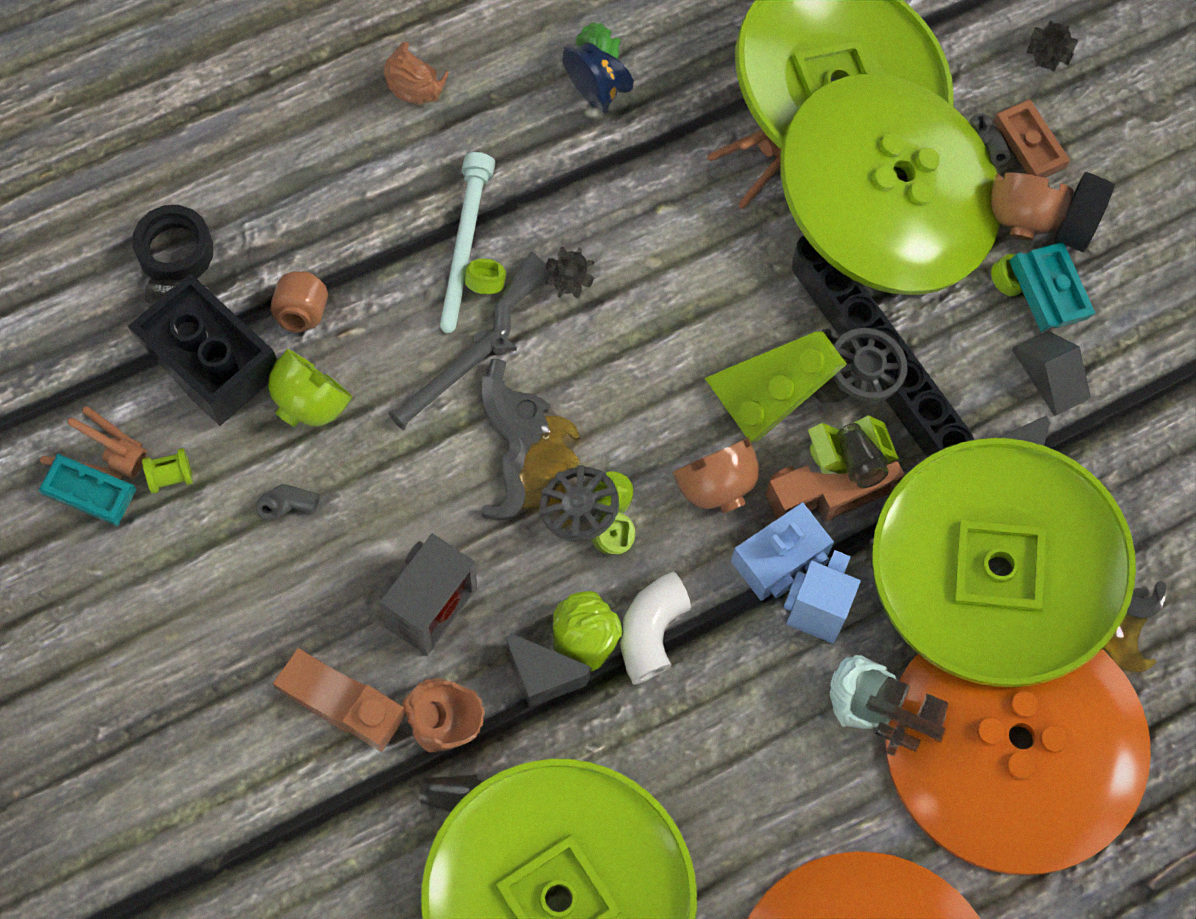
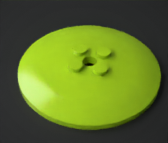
(798, 45)
(858, 212)
(1014, 503)
(562, 828)

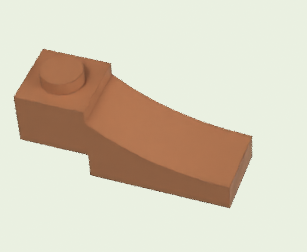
(827, 492)
(340, 700)

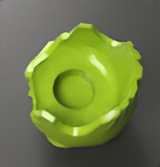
(585, 629)

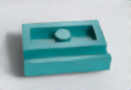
(1052, 287)

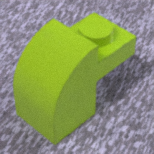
(827, 450)

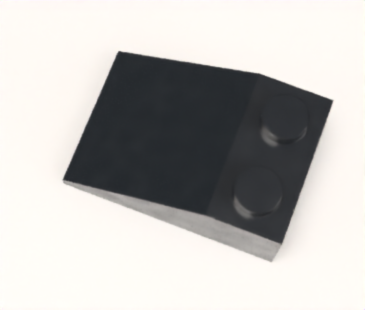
(205, 349)

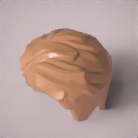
(412, 78)
(443, 714)

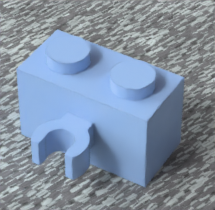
(781, 550)
(822, 598)

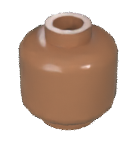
(299, 301)

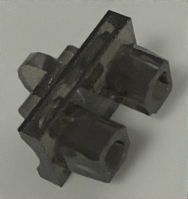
(889, 704)

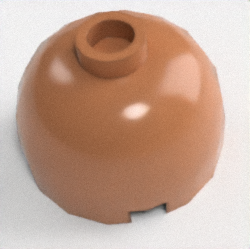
(1029, 204)
(720, 477)

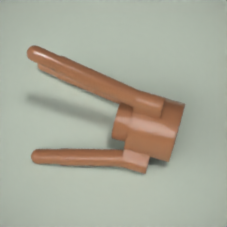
(766, 145)
(121, 453)

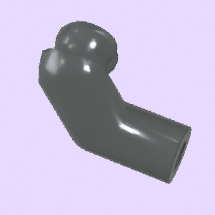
(992, 138)
(285, 498)

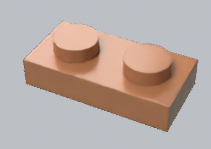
(1031, 140)

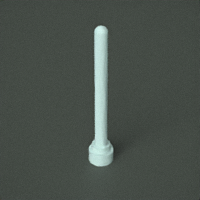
(478, 170)

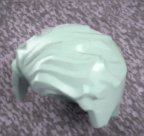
(851, 689)

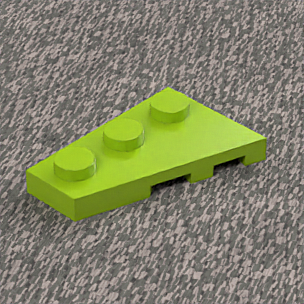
(776, 382)

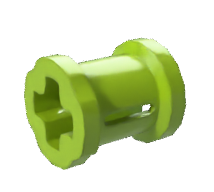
(167, 470)

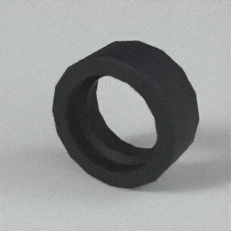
(1085, 211)
(166, 218)

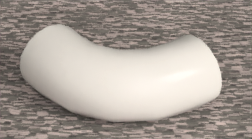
(645, 627)

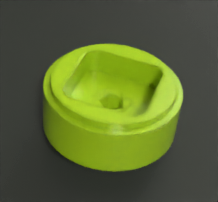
(485, 276)
(1004, 277)
(624, 489)
(617, 537)

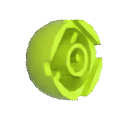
(305, 392)

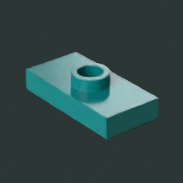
(87, 489)

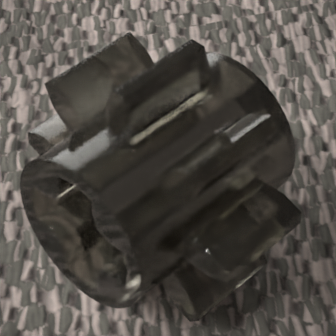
(1052, 46)
(564, 283)

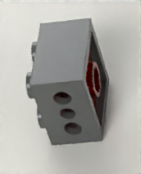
(428, 593)

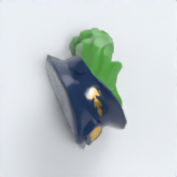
(596, 66)

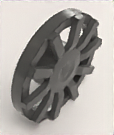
(869, 365)
(579, 503)

